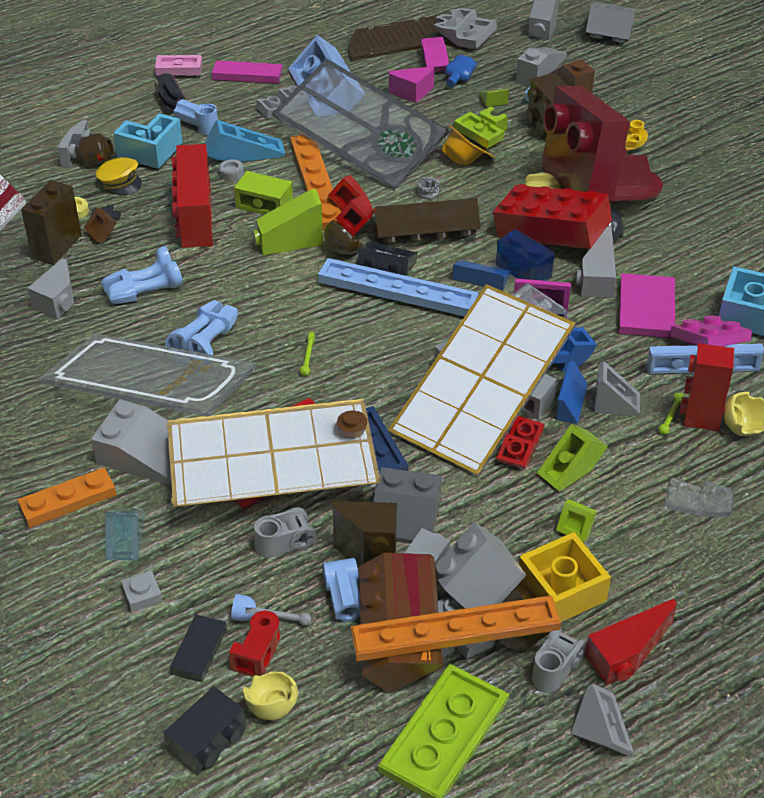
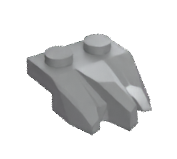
(465, 28)

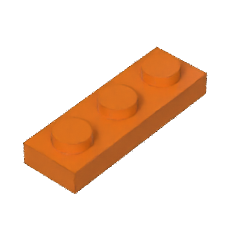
(66, 497)

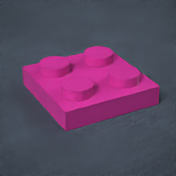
(711, 331)

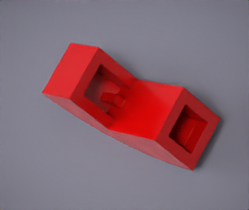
(353, 203)

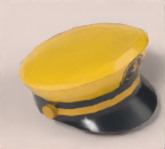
(119, 176)

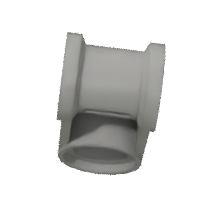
(282, 532)
(556, 660)

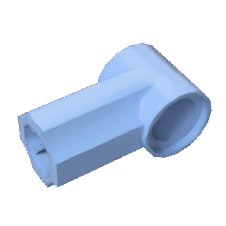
(199, 115)
(343, 581)

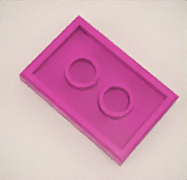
(647, 305)

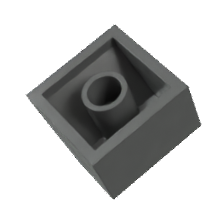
(416, 499)

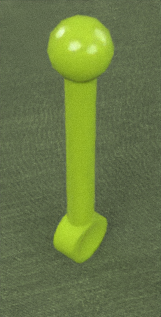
(305, 370)
(664, 428)

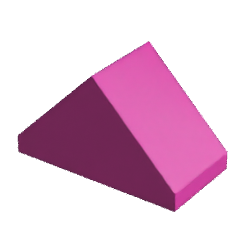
(411, 83)

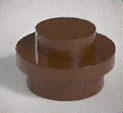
(352, 424)

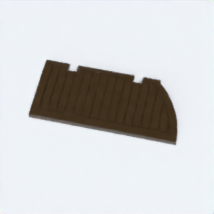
(392, 38)

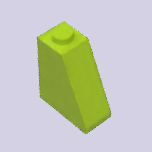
(291, 225)

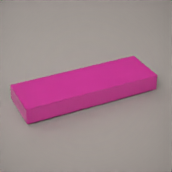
(247, 72)

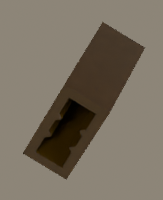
(51, 222)

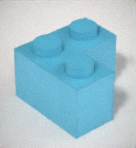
(149, 143)

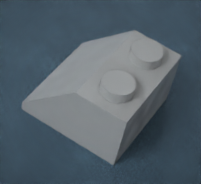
(478, 569)

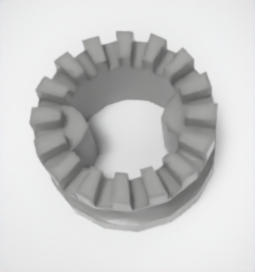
(428, 188)

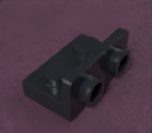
(386, 258)

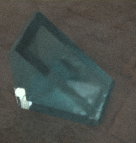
(124, 533)

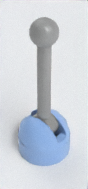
(245, 608)

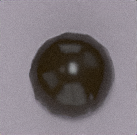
(340, 240)

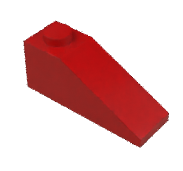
(624, 646)

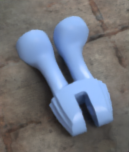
(125, 285)
(214, 320)

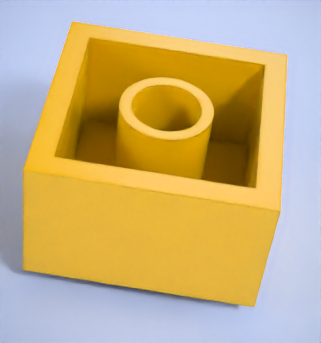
(567, 573)

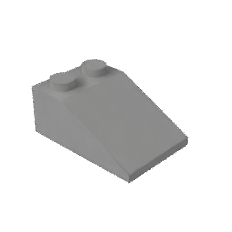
(610, 21)
(134, 442)

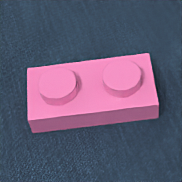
(179, 65)

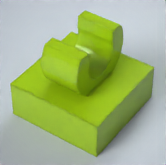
(576, 519)

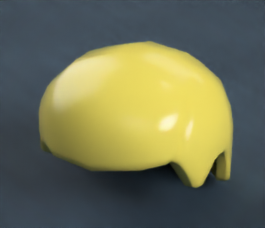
(744, 414)
(271, 695)

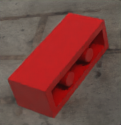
(707, 386)

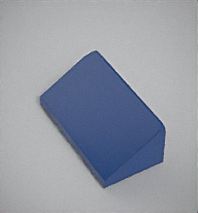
(480, 274)
(571, 395)

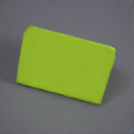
(494, 97)

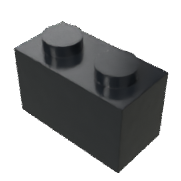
(205, 730)

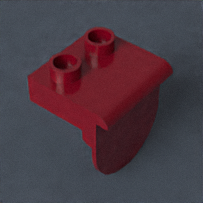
(589, 150)

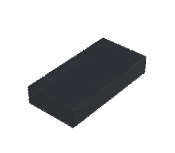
(198, 648)

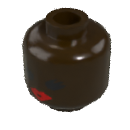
(94, 150)

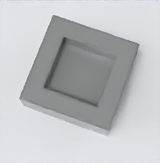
(141, 591)

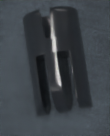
(168, 91)

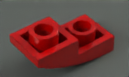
(521, 442)

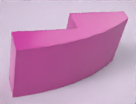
(435, 53)

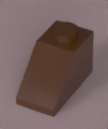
(577, 74)

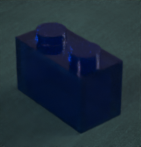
(524, 257)

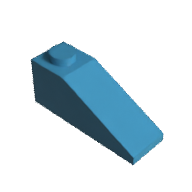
(241, 144)

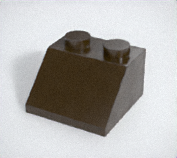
(364, 529)

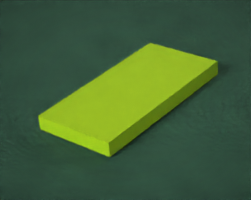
(443, 733)

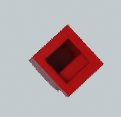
(259, 646)

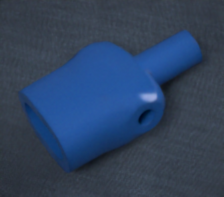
(460, 69)

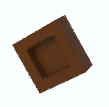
(100, 225)

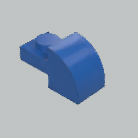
(576, 348)

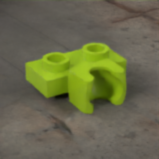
(483, 128)

